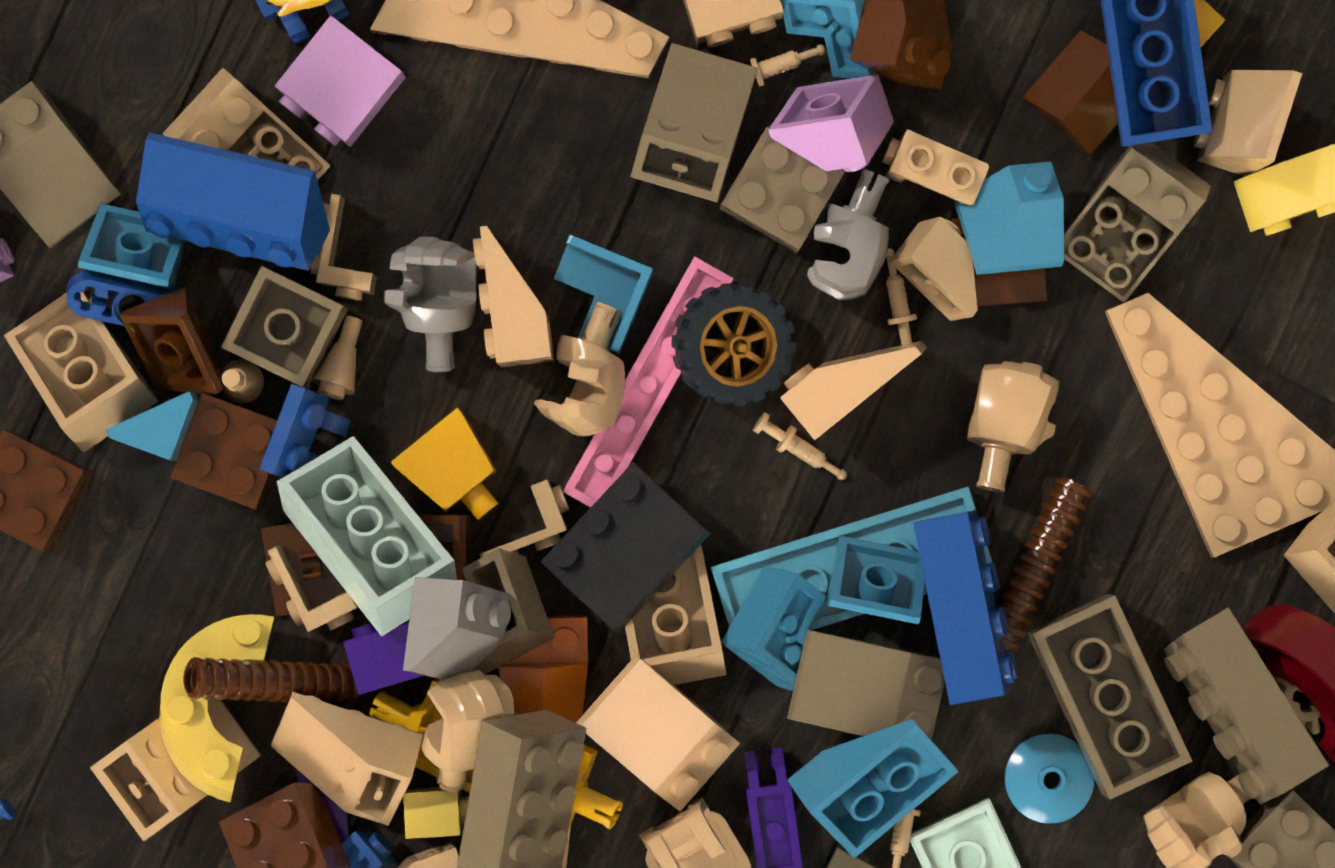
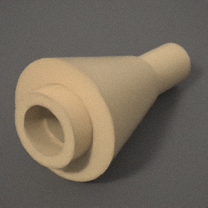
(338, 369)
(242, 381)

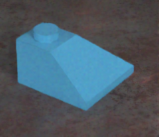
(1015, 220)

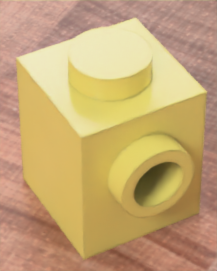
(434, 812)

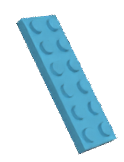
(815, 554)

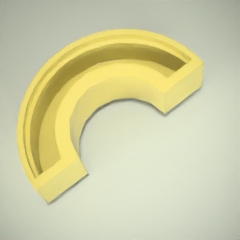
(1289, 191)
(185, 724)

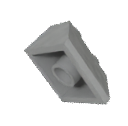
(453, 626)

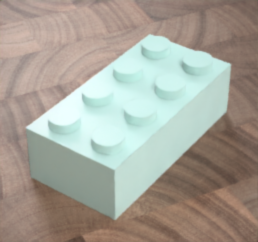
(364, 532)

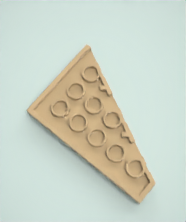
(1230, 443)

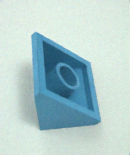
(125, 250)
(160, 428)
(876, 580)

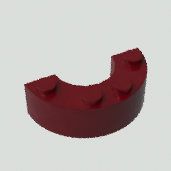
(1302, 653)

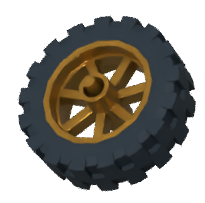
(768, 367)

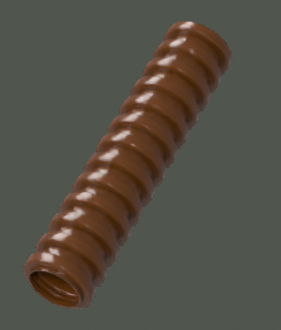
(1041, 557)
(268, 680)

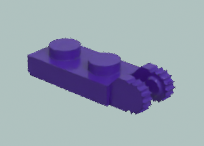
(772, 815)

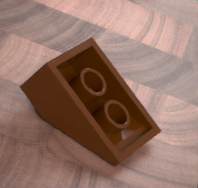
(904, 41)

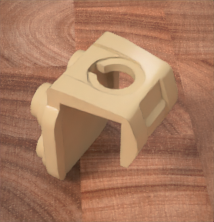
(694, 841)

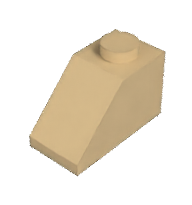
(939, 267)

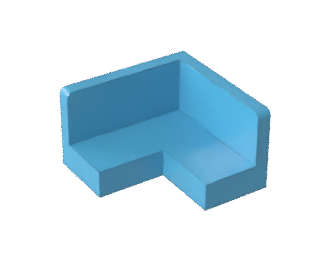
(835, 22)
(609, 279)
(774, 624)

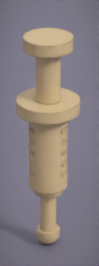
(783, 63)
(898, 302)
(797, 446)
(901, 837)

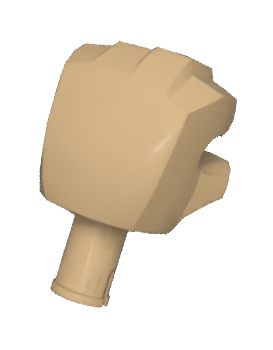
(598, 373)
(1010, 417)
(463, 705)
(1198, 822)

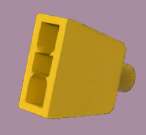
(450, 465)

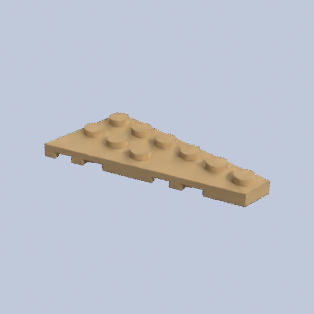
(551, 30)

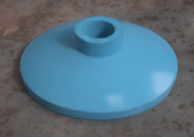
(1026, 778)

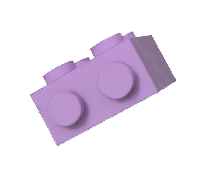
(338, 83)

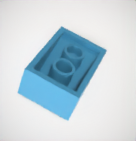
(871, 783)

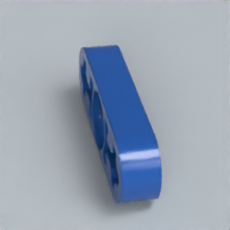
(101, 283)

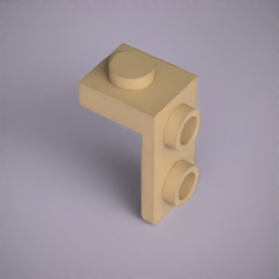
(935, 167)
(348, 283)
(551, 505)
(333, 612)

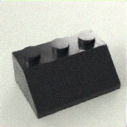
(625, 547)

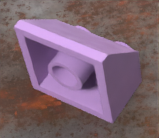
(835, 122)

